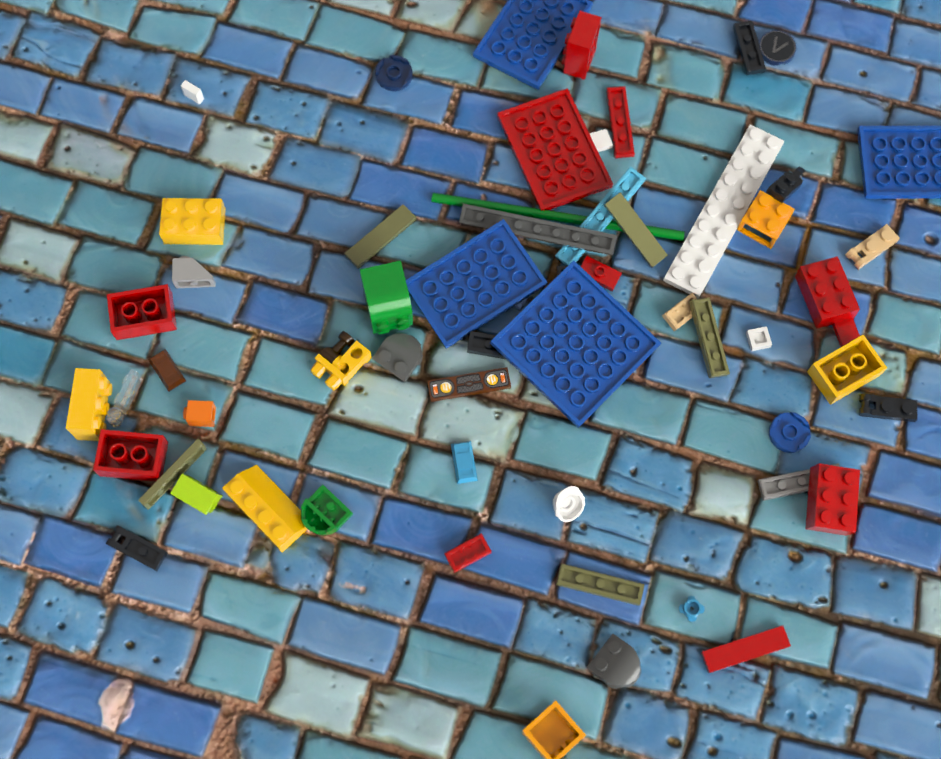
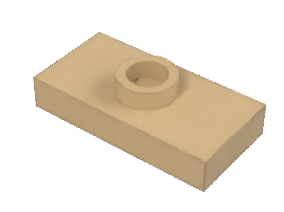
(679, 313)

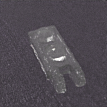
(124, 399)

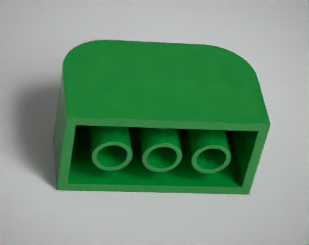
(387, 297)

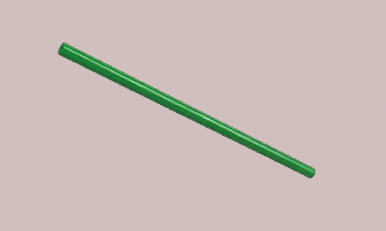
(545, 214)

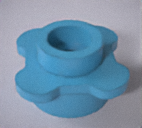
(691, 602)

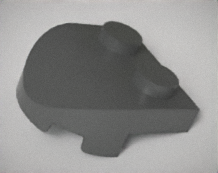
(399, 355)
(616, 664)

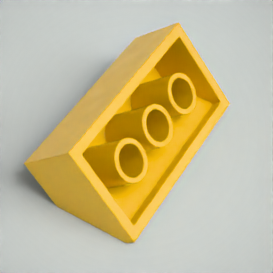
(266, 506)

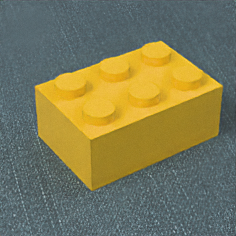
(192, 221)
(846, 369)
(88, 404)

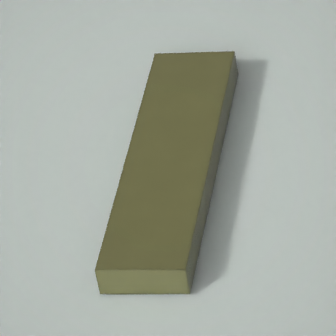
(635, 230)
(380, 236)
(709, 337)
(180, 466)
(600, 584)

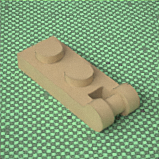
(872, 246)

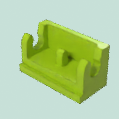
(196, 494)

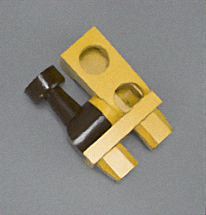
(338, 366)

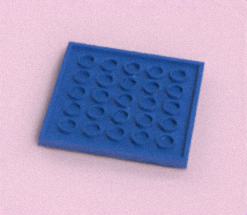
(575, 343)

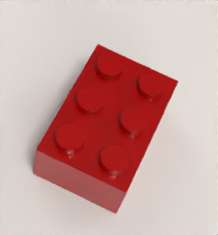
(581, 44)
(827, 292)
(141, 312)
(130, 455)
(832, 499)

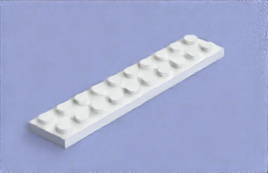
(723, 211)

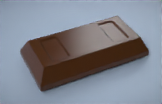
(167, 370)

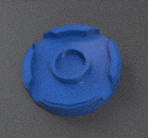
(789, 432)

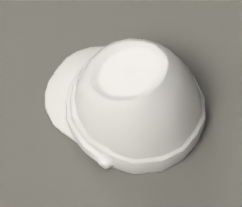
(568, 503)

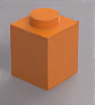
(200, 413)

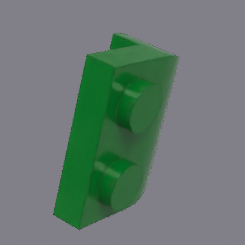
(324, 512)

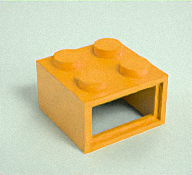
(767, 217)
(553, 732)

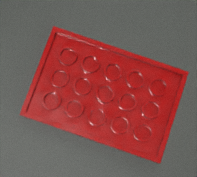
(554, 150)

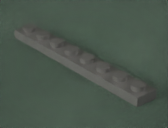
(540, 229)

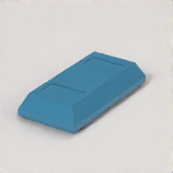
(464, 462)

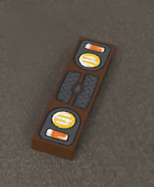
(469, 384)

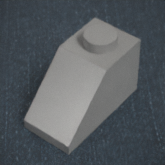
(190, 274)

